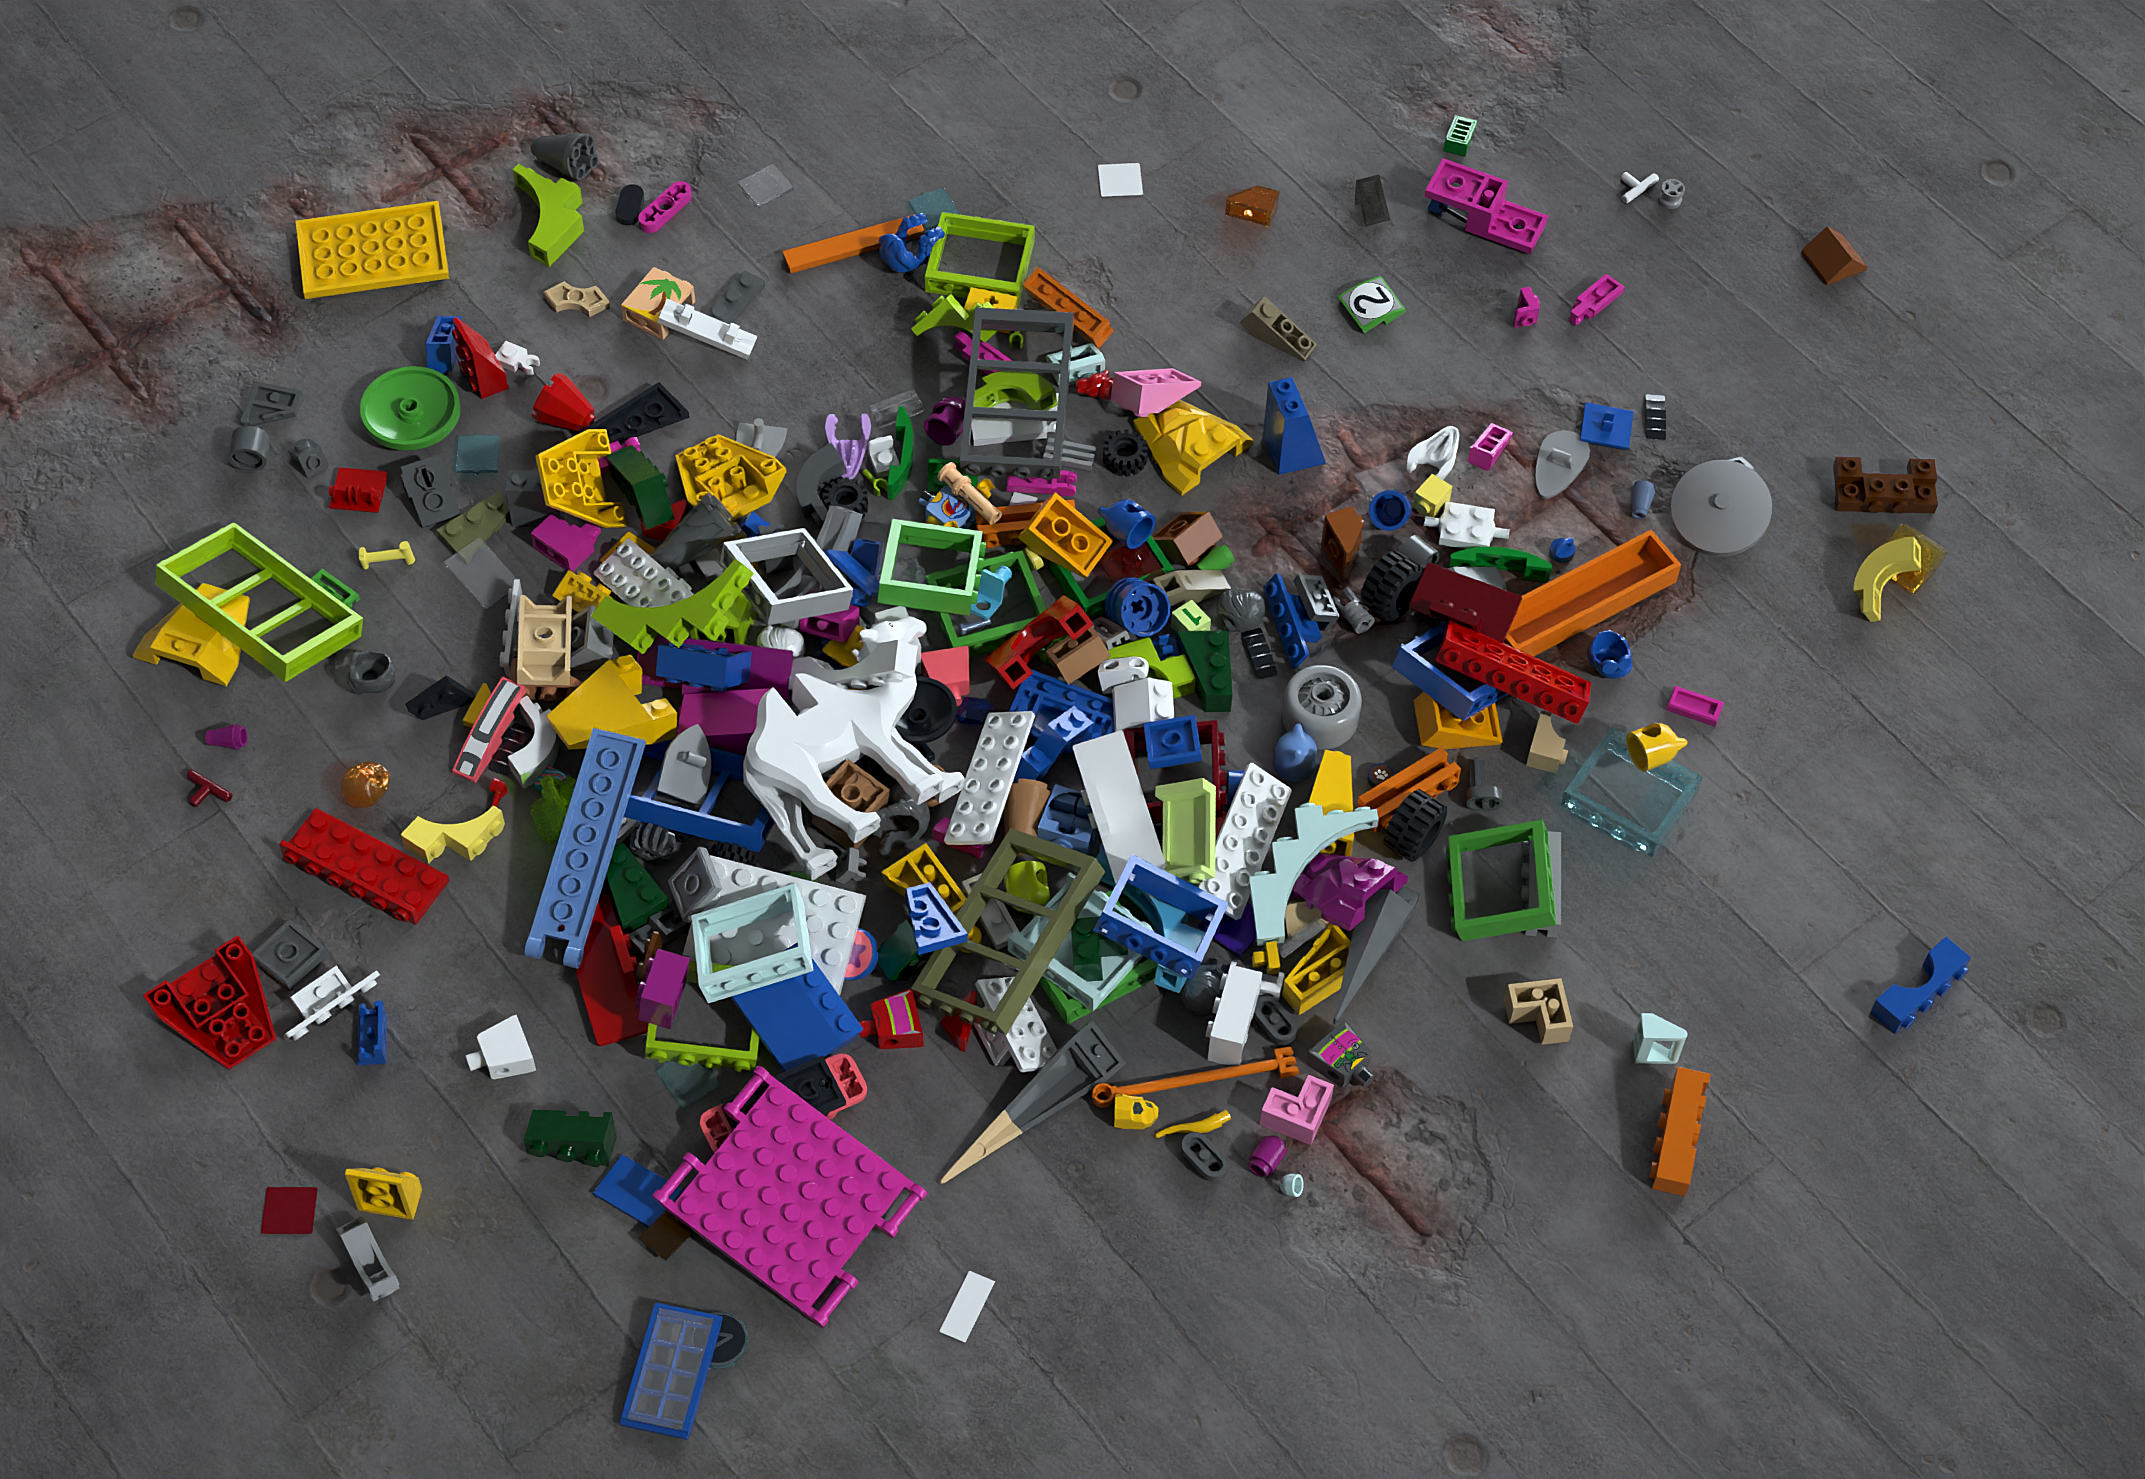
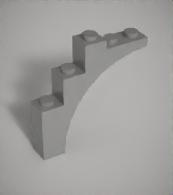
(836, 534)

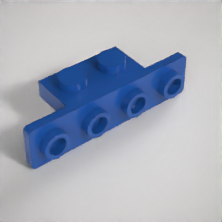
(1291, 621)

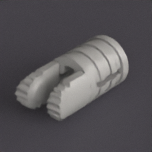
(1354, 612)

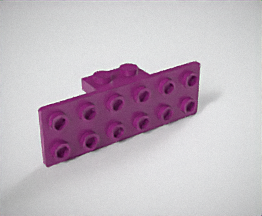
(768, 667)

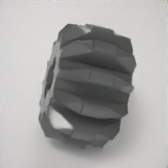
(652, 842)

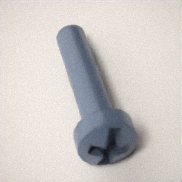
(963, 628)

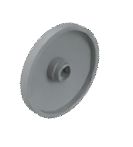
(1721, 508)

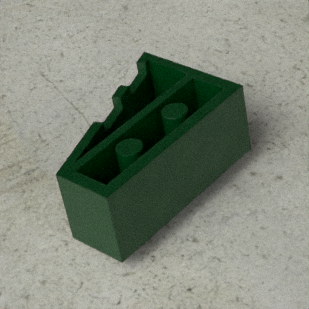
(632, 890)

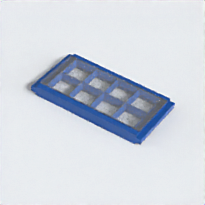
(671, 1371)

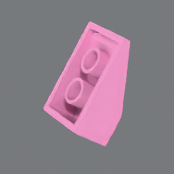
(1150, 389)

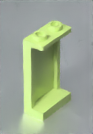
(1189, 829)

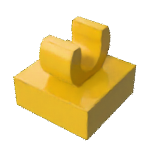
(1268, 957)

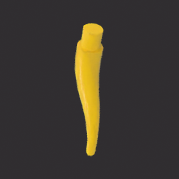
(1203, 1126)

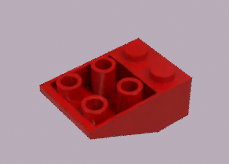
(478, 361)

